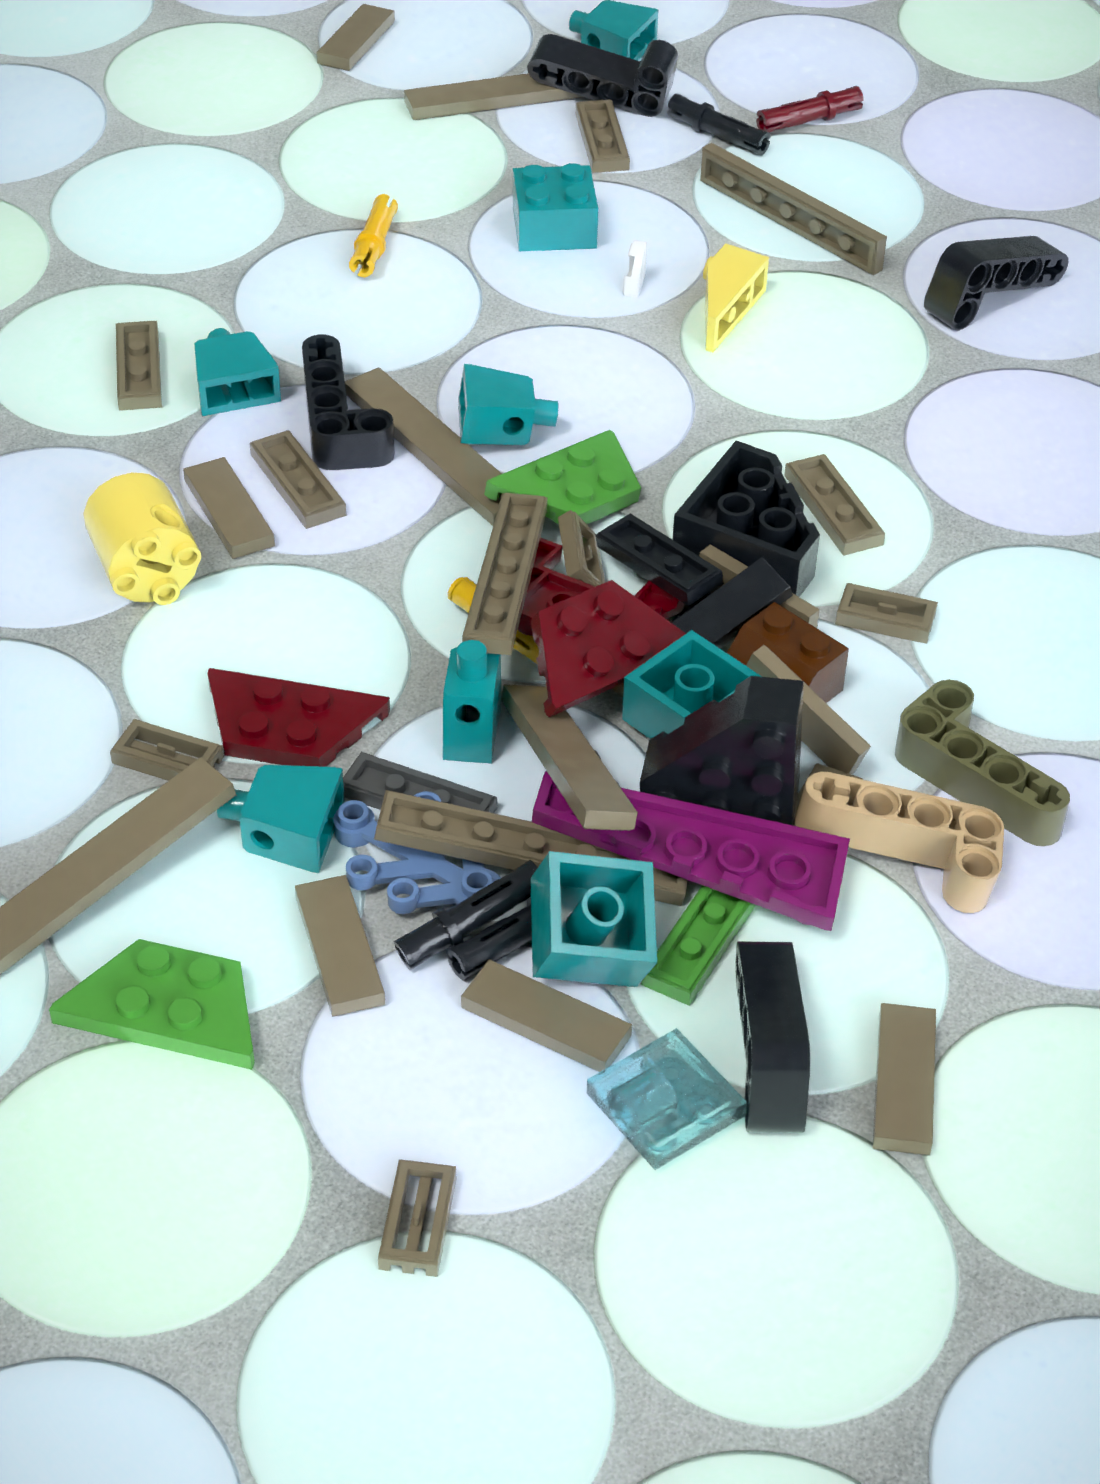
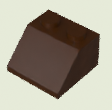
(799, 645)

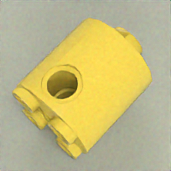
(141, 538)

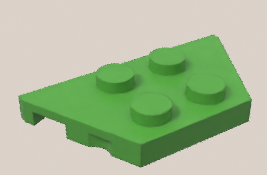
(582, 478)
(166, 1002)

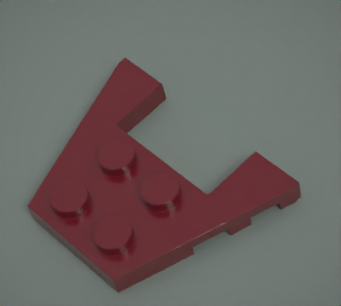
(552, 587)

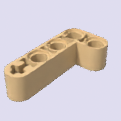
(913, 828)

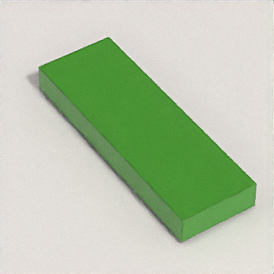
(697, 944)

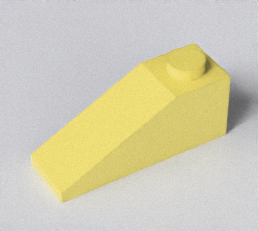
(733, 286)

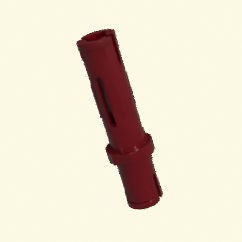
(823, 106)

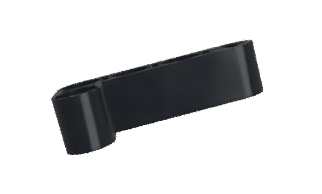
(603, 75)
(988, 266)
(338, 435)
(773, 1037)

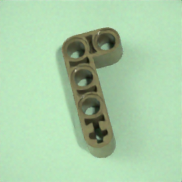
(945, 752)

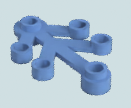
(357, 827)

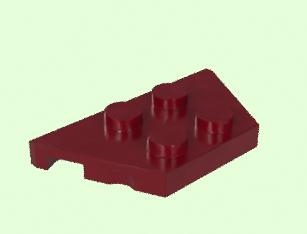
(595, 642)
(288, 719)

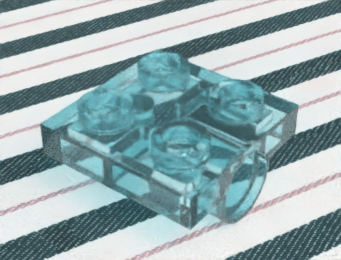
(666, 1098)

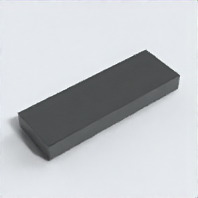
(372, 776)

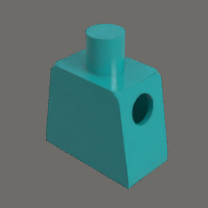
(617, 27)
(234, 372)
(500, 407)
(472, 680)
(288, 813)

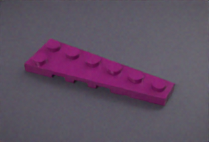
(734, 853)

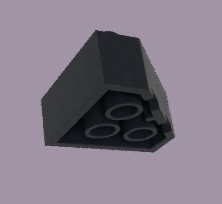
(751, 515)
(734, 752)

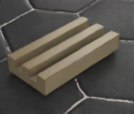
(580, 550)
(886, 613)
(161, 760)
(411, 1256)

